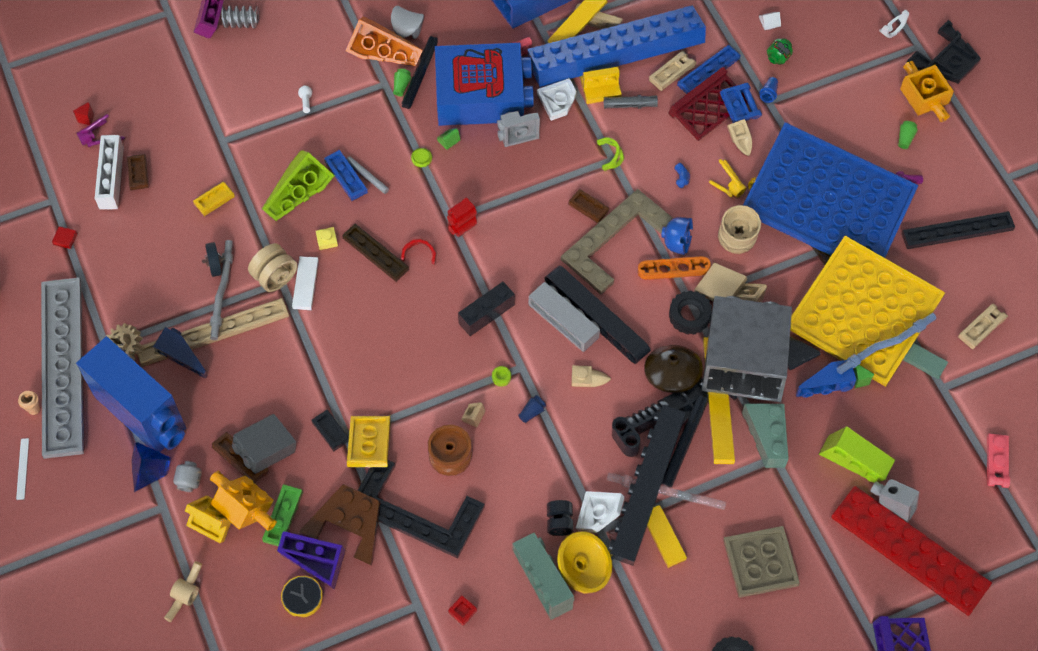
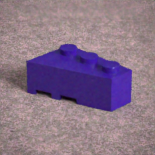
(313, 555)

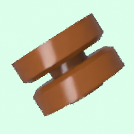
(449, 450)

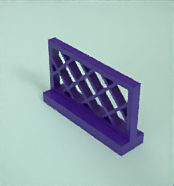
(884, 635)

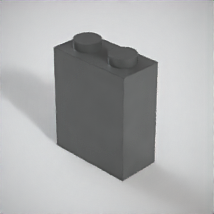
(263, 444)

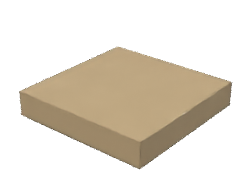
(720, 282)

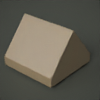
(474, 414)

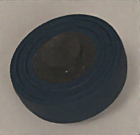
(213, 259)

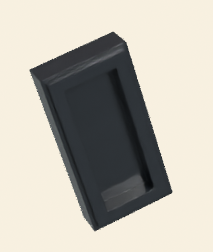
(330, 430)

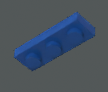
(345, 175)

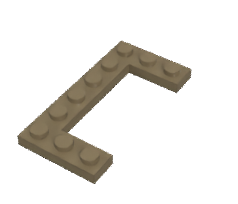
(579, 254)

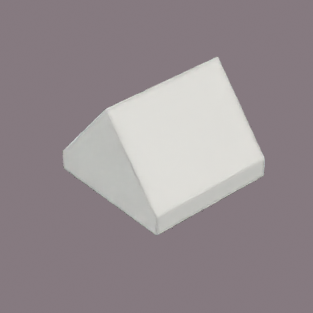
(770, 20)

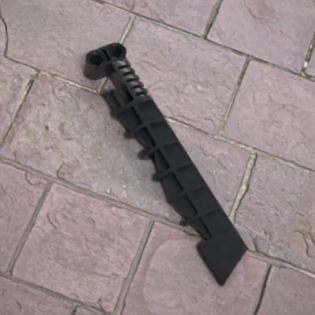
(684, 401)

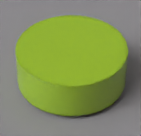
(501, 376)

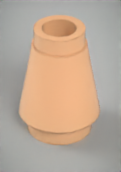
(29, 401)

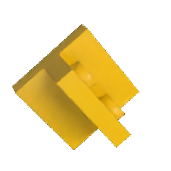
(600, 84)
(207, 519)

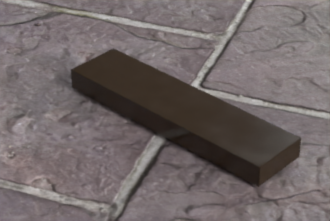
(375, 252)

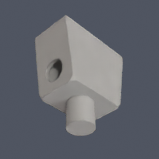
(897, 498)

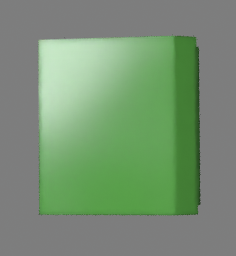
(449, 138)
(863, 376)

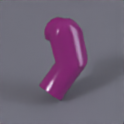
(917, 179)

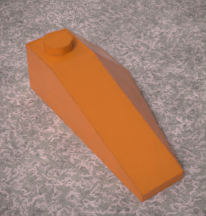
(379, 43)

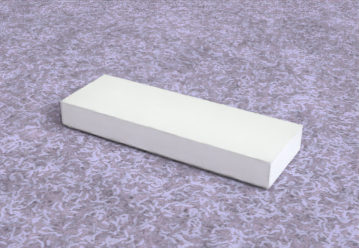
(305, 283)

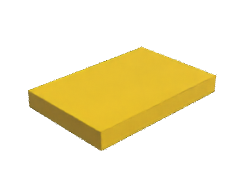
(368, 441)

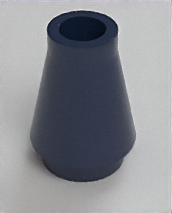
(532, 408)

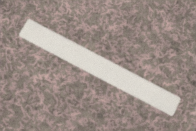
(22, 469)

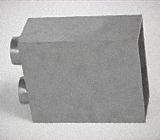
(747, 348)

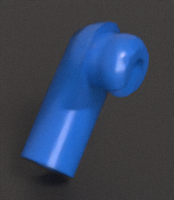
(684, 175)

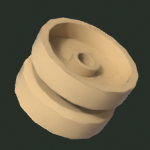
(272, 267)

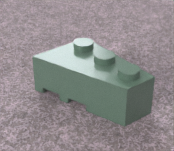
(768, 429)

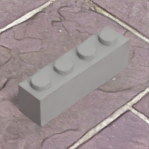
(564, 316)

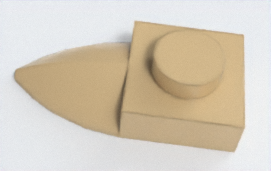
(741, 136)
(587, 377)

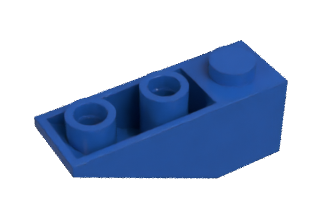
(827, 381)

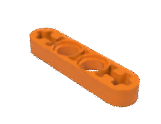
(673, 264)

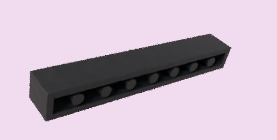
(647, 486)

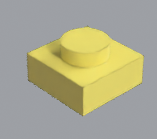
(326, 238)

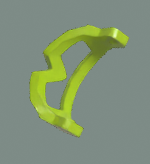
(612, 165)

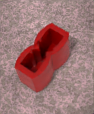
(461, 217)

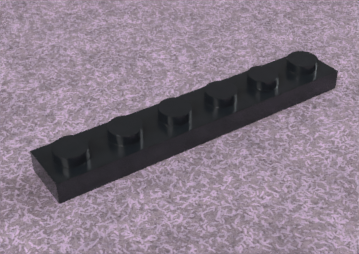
(958, 230)

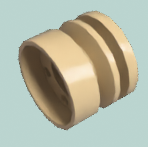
(739, 229)

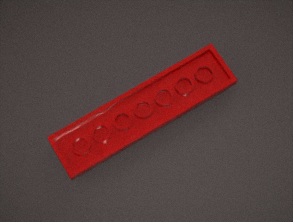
(911, 550)

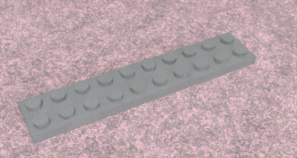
(60, 374)

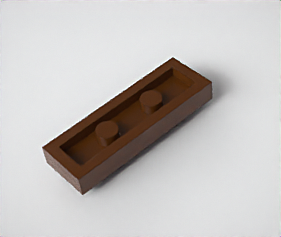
(223, 446)

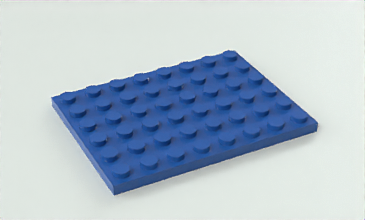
(828, 194)

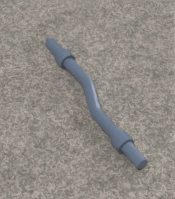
(855, 360)

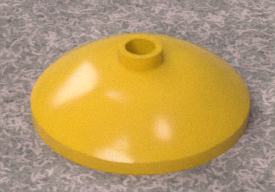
(592, 559)

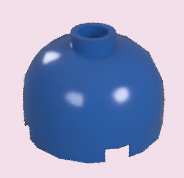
(677, 234)

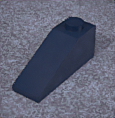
(175, 348)

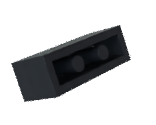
(486, 308)

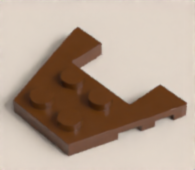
(352, 512)

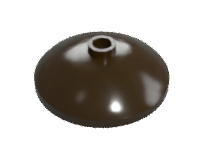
(673, 375)

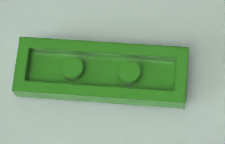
(283, 513)

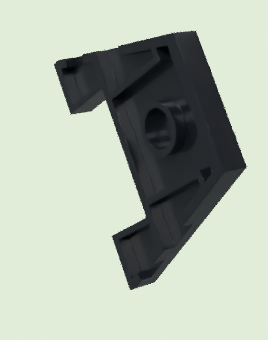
(954, 60)

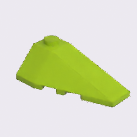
(299, 182)

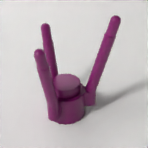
(86, 134)

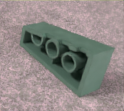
(543, 575)

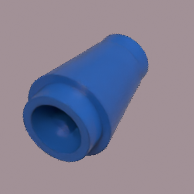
(769, 90)

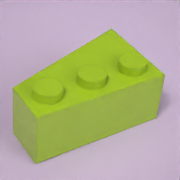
(857, 455)

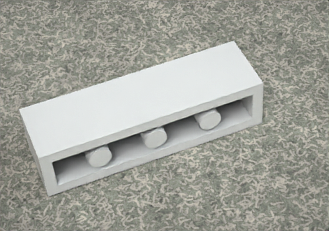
(109, 172)

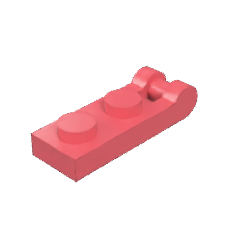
(998, 460)

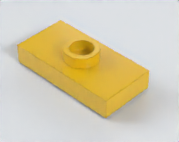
(213, 198)

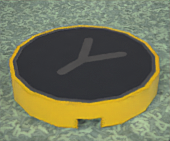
(302, 596)

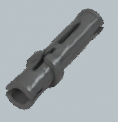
(635, 101)

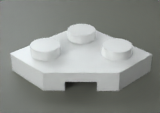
(557, 98)
(599, 510)

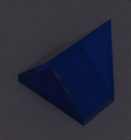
(148, 466)

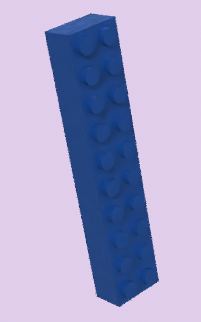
(617, 45)

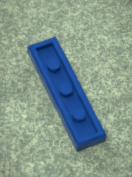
(724, 58)

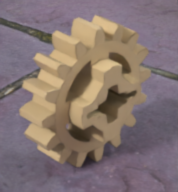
(129, 337)

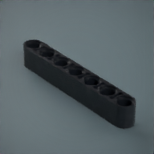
(610, 325)

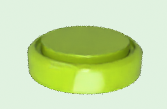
(421, 157)

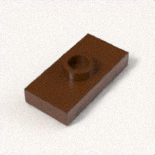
(137, 172)
(588, 206)

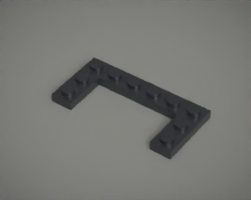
(447, 541)

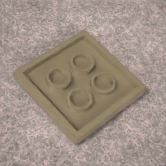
(761, 561)

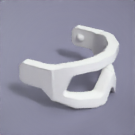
(903, 19)

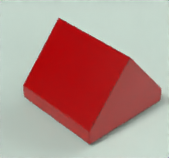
(84, 114)

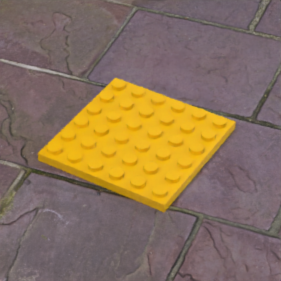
(863, 302)

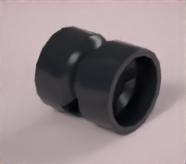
(560, 518)

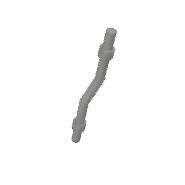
(216, 319)

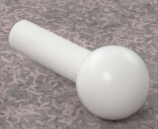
(305, 93)

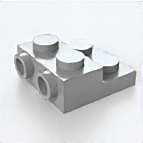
(518, 129)

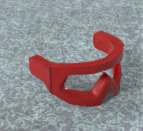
(416, 242)

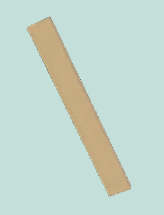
(230, 326)

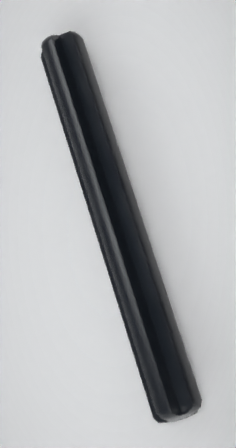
(419, 72)
(685, 441)

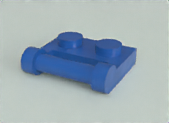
(736, 105)

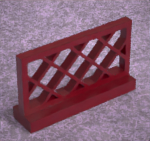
(697, 95)

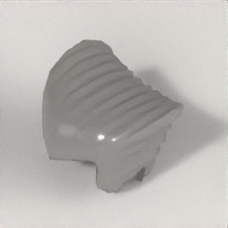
(406, 22)

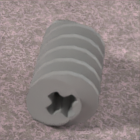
(240, 17)

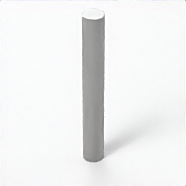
(365, 173)

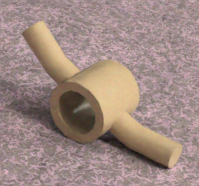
(184, 591)

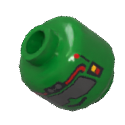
(779, 51)

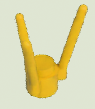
(736, 187)

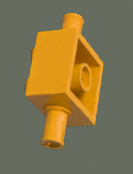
(926, 90)
(242, 501)

